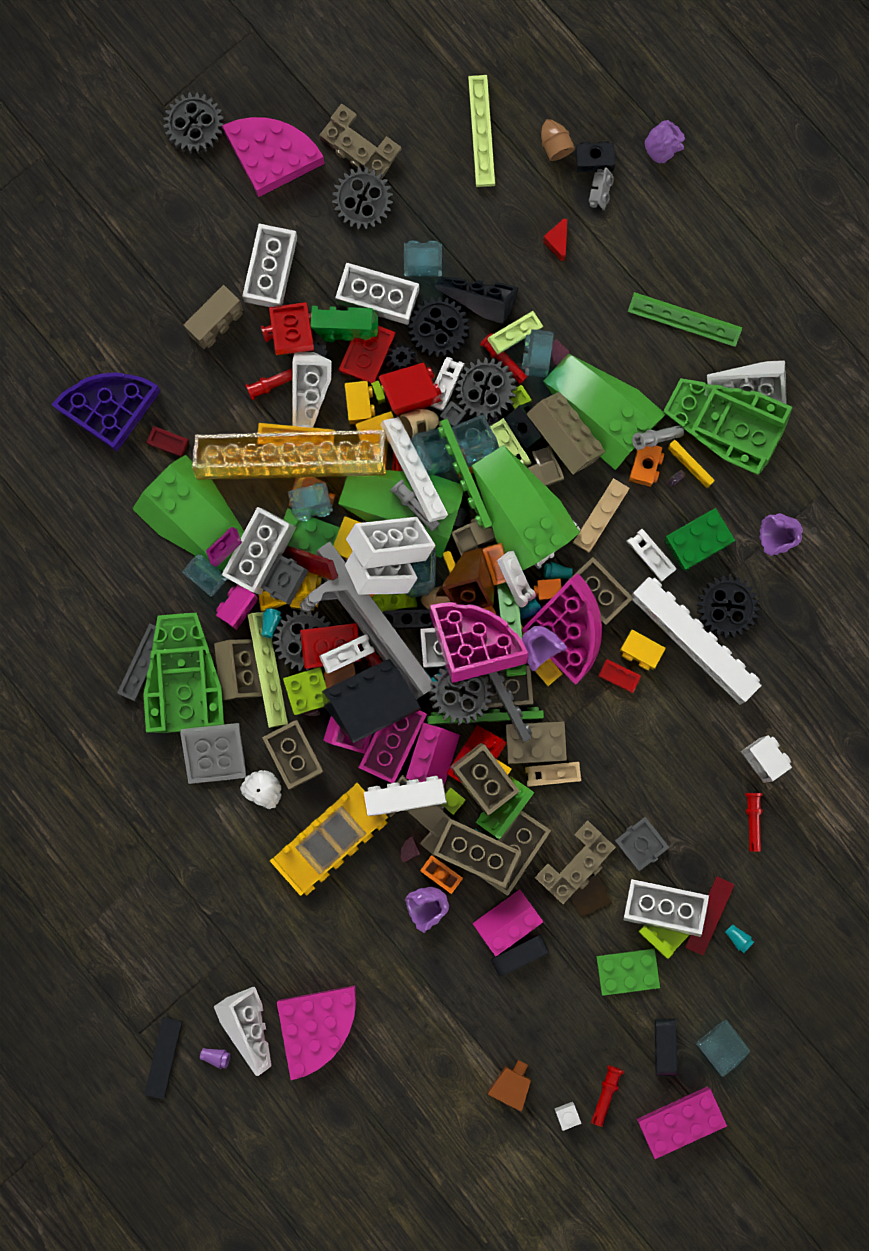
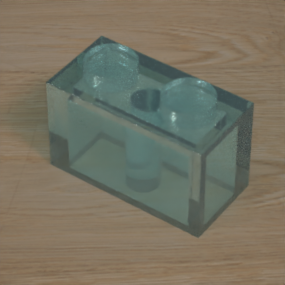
(205, 575)

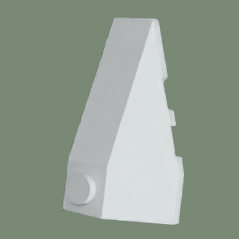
(762, 377)
(310, 385)
(243, 1023)

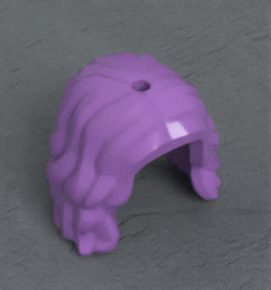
(664, 141)
(779, 533)
(541, 645)
(426, 907)

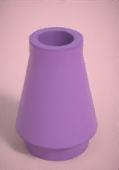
(216, 1057)

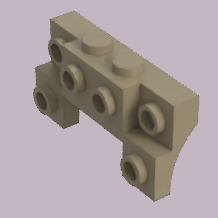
(355, 147)
(546, 467)
(472, 537)
(430, 817)
(585, 863)

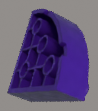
(108, 405)

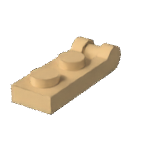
(554, 774)

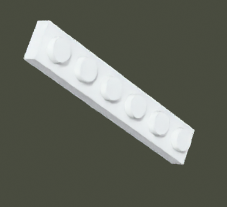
(414, 469)

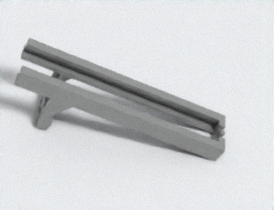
(370, 621)

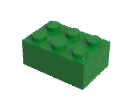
(699, 539)

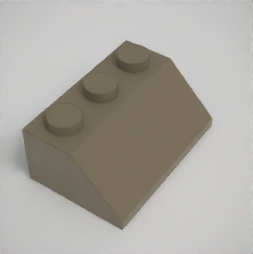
(237, 669)

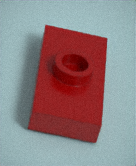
(619, 676)

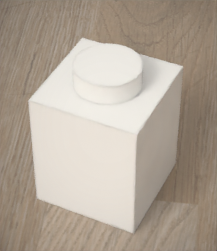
(567, 1116)

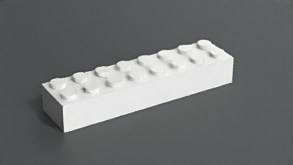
(695, 640)

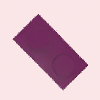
(223, 546)

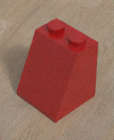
(410, 388)

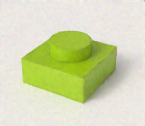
(379, 392)
(521, 397)
(453, 800)

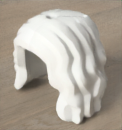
(268, 785)

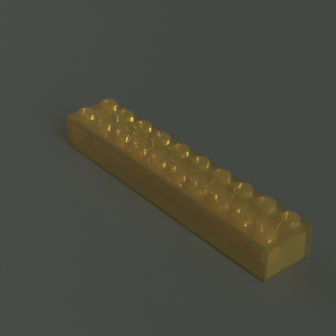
(290, 454)

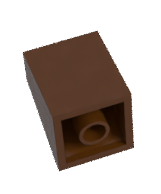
(470, 581)

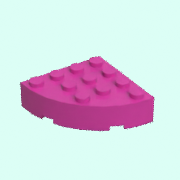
(271, 151)
(577, 622)
(475, 641)
(315, 1027)

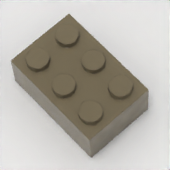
(214, 317)
(607, 591)
(545, 745)
(293, 754)
(484, 779)

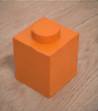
(547, 589)

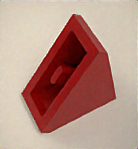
(556, 239)

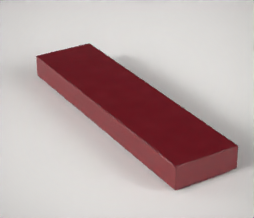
(313, 563)
(717, 900)

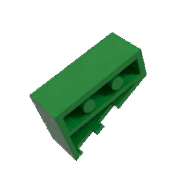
(344, 325)

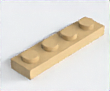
(601, 515)

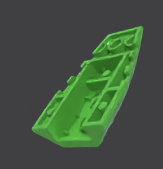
(604, 405)
(730, 421)
(372, 501)
(521, 508)
(186, 509)
(181, 678)

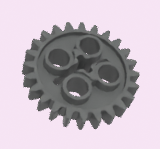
(207, 132)
(347, 191)
(469, 386)
(286, 636)
(456, 709)

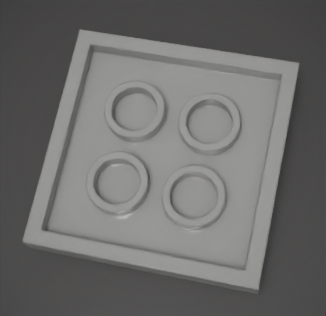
(213, 753)

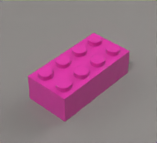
(391, 747)
(681, 1122)

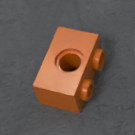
(642, 475)
(441, 874)

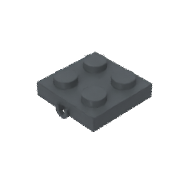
(284, 579)
(641, 844)

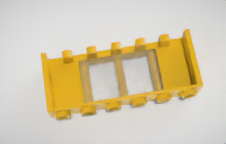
(327, 841)

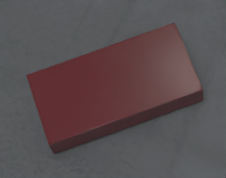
(167, 441)

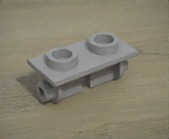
(603, 180)

